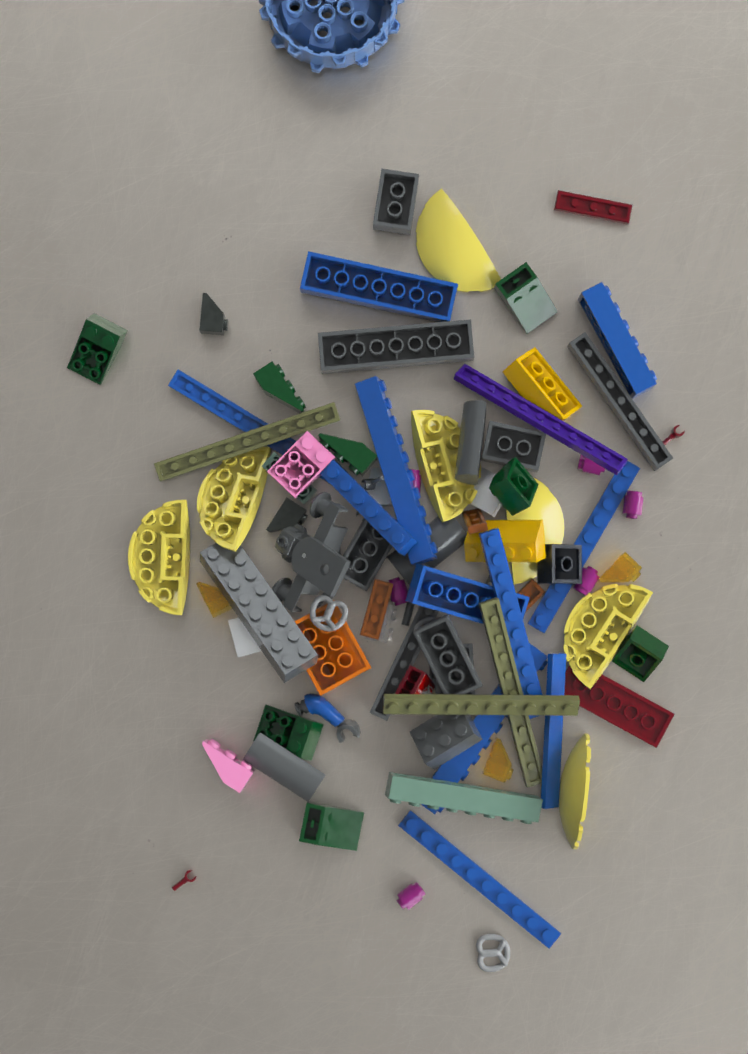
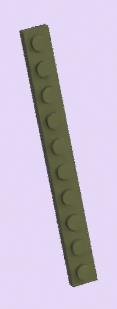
(247, 441)
(510, 685)
(481, 704)

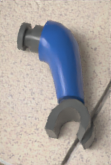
(319, 705)

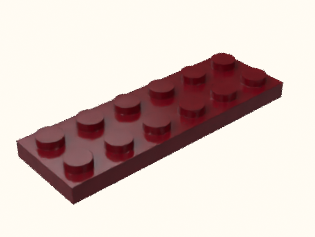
(621, 707)

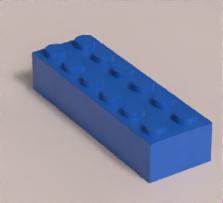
(617, 340)
(452, 593)

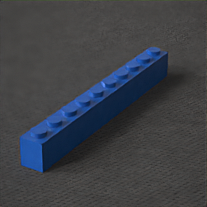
(395, 468)
(487, 725)

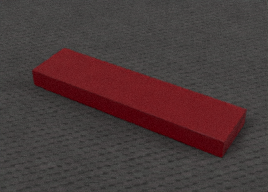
(593, 207)

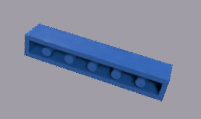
(368, 507)

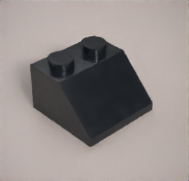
(561, 565)

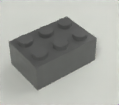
(395, 201)
(510, 441)
(445, 738)

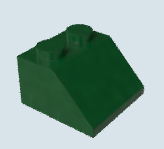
(514, 487)
(640, 653)

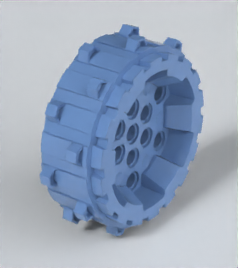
(345, 40)

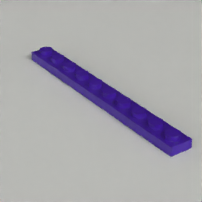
(540, 419)

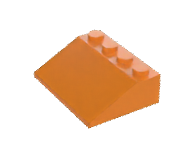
(337, 652)

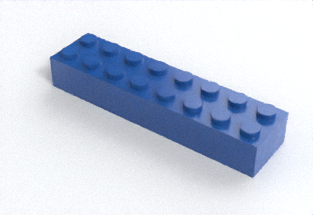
(378, 287)

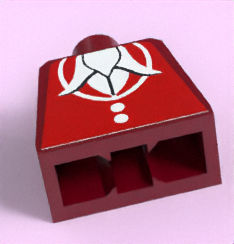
(415, 682)

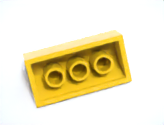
(541, 385)
(521, 541)

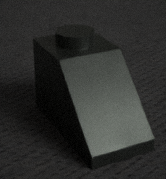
(212, 318)
(288, 515)

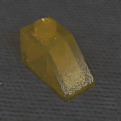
(621, 570)
(214, 599)
(498, 763)

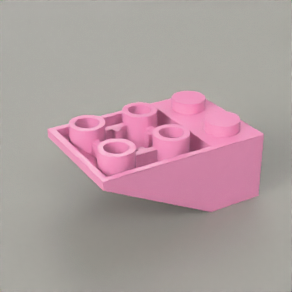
(301, 464)
(230, 769)

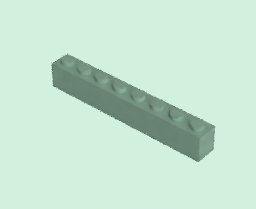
(463, 797)

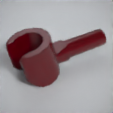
(673, 435)
(184, 880)

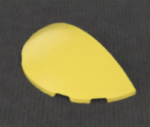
(451, 247)
(436, 454)
(232, 497)
(543, 507)
(162, 556)
(600, 627)
(575, 790)

